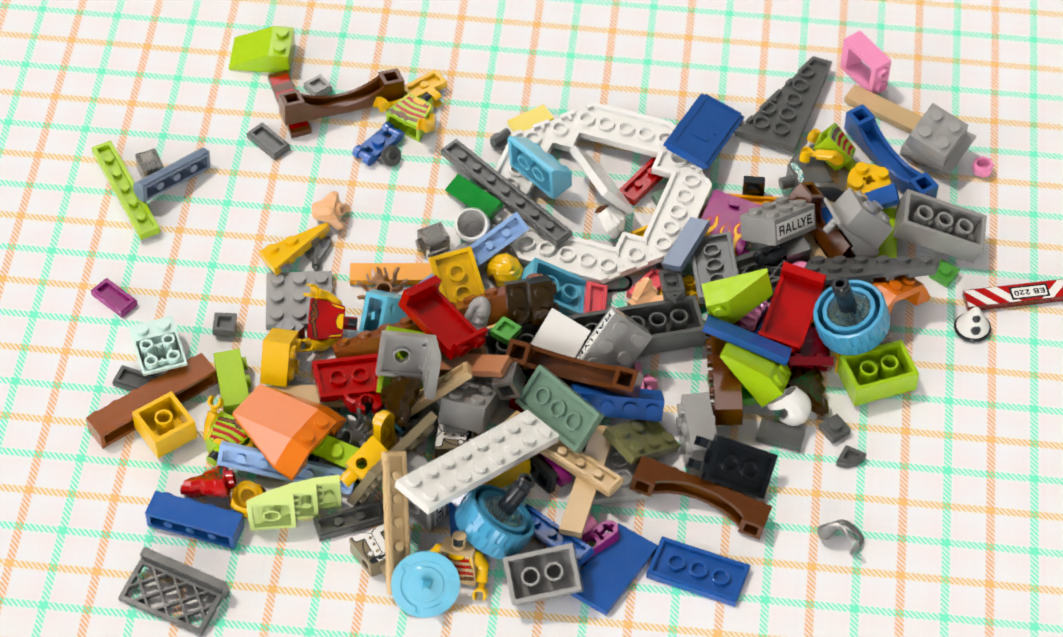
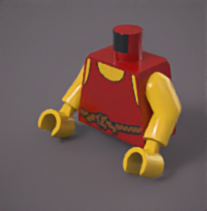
(325, 320)

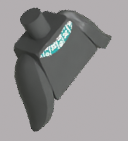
(814, 172)

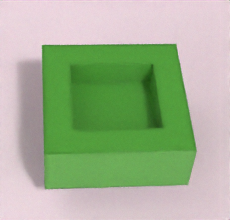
(946, 273)
(505, 329)

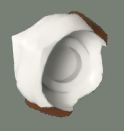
(612, 219)

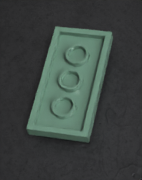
(560, 408)

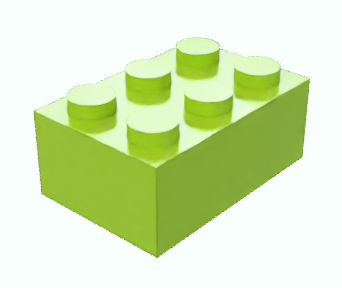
(878, 373)

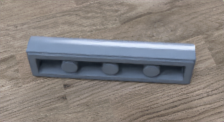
(172, 175)

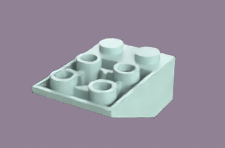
(157, 346)

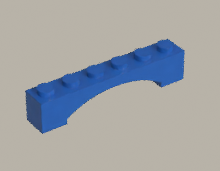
(864, 130)

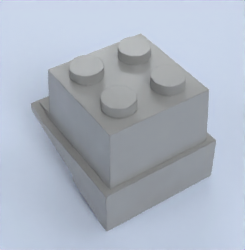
(938, 140)
(860, 222)

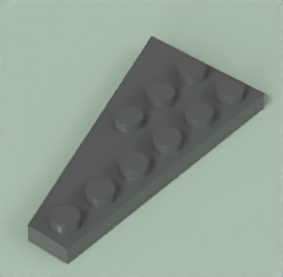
(787, 111)
(868, 268)

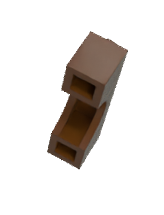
(834, 243)

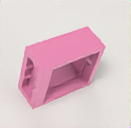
(858, 48)

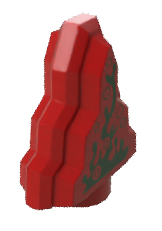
(210, 484)

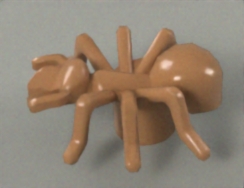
(378, 280)

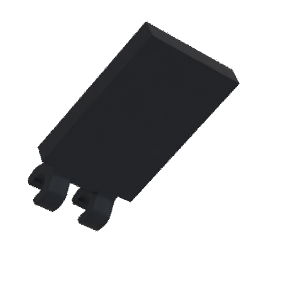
(735, 465)

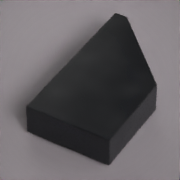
(543, 474)

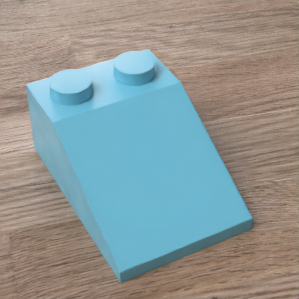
(569, 286)

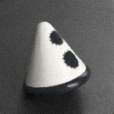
(972, 326)

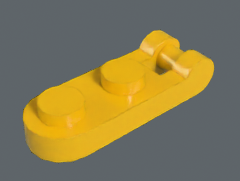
(384, 428)

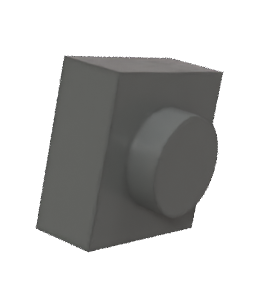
(224, 324)
(834, 428)

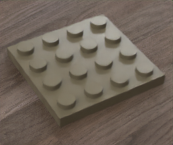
(408, 443)

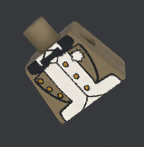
(451, 438)
(369, 550)

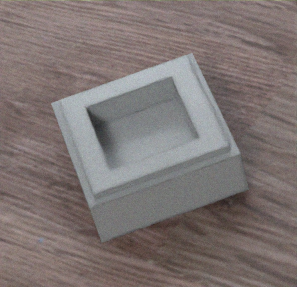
(318, 86)

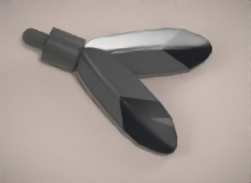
(317, 253)

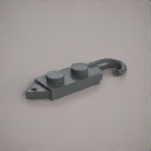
(671, 284)

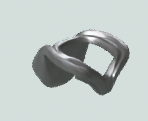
(827, 530)

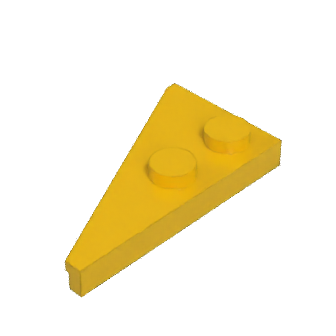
(291, 248)

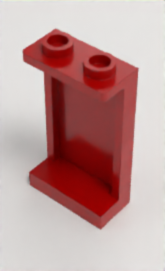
(792, 306)
(439, 317)

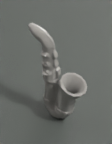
(478, 312)

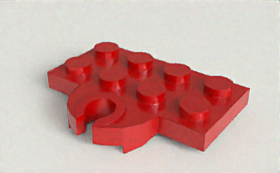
(348, 380)

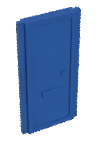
(704, 131)

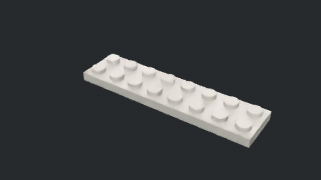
(476, 461)

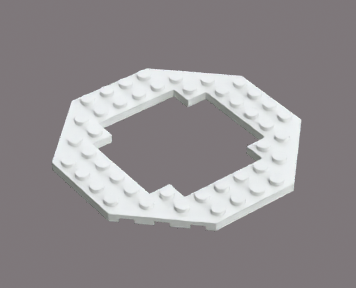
(681, 199)

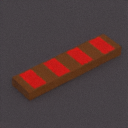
(280, 83)

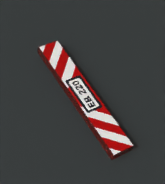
(1014, 295)

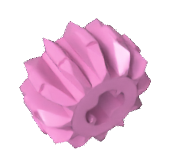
(754, 318)

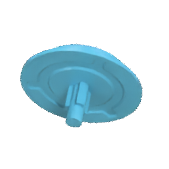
(425, 584)

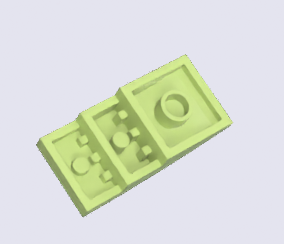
(294, 501)

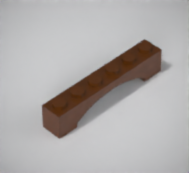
(299, 107)
(597, 375)
(656, 478)

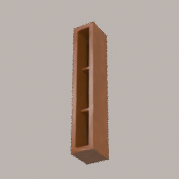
(185, 382)

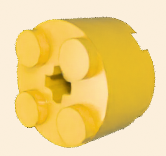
(867, 177)

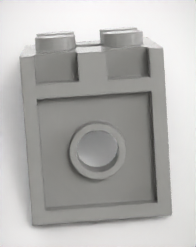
(421, 362)

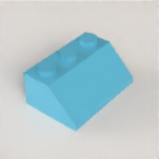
(538, 166)

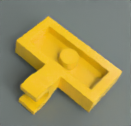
(428, 83)

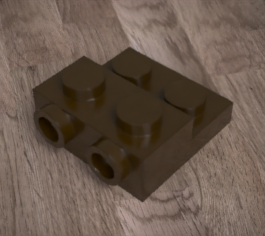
(530, 299)

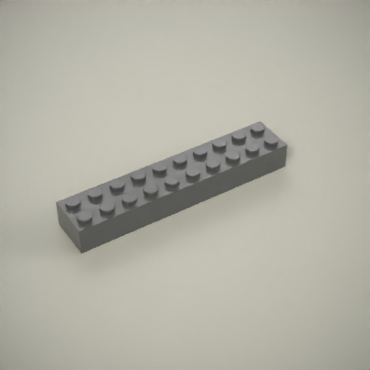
(670, 324)

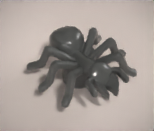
(355, 431)

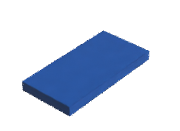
(614, 569)
(698, 571)

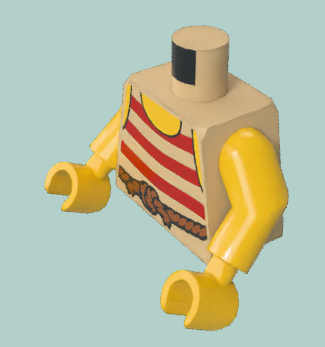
(467, 559)

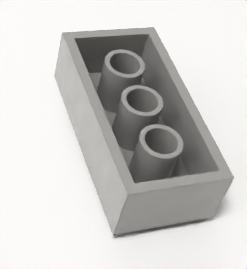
(940, 226)

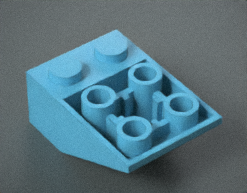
(379, 309)

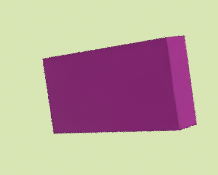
(114, 297)

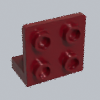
(812, 356)

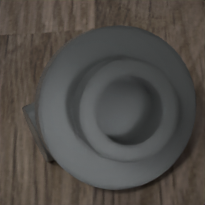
(500, 139)
(390, 156)

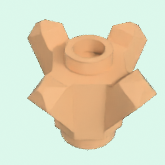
(330, 210)
(644, 293)

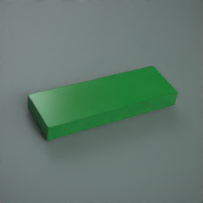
(474, 196)

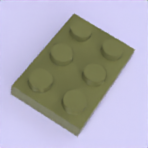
(641, 438)

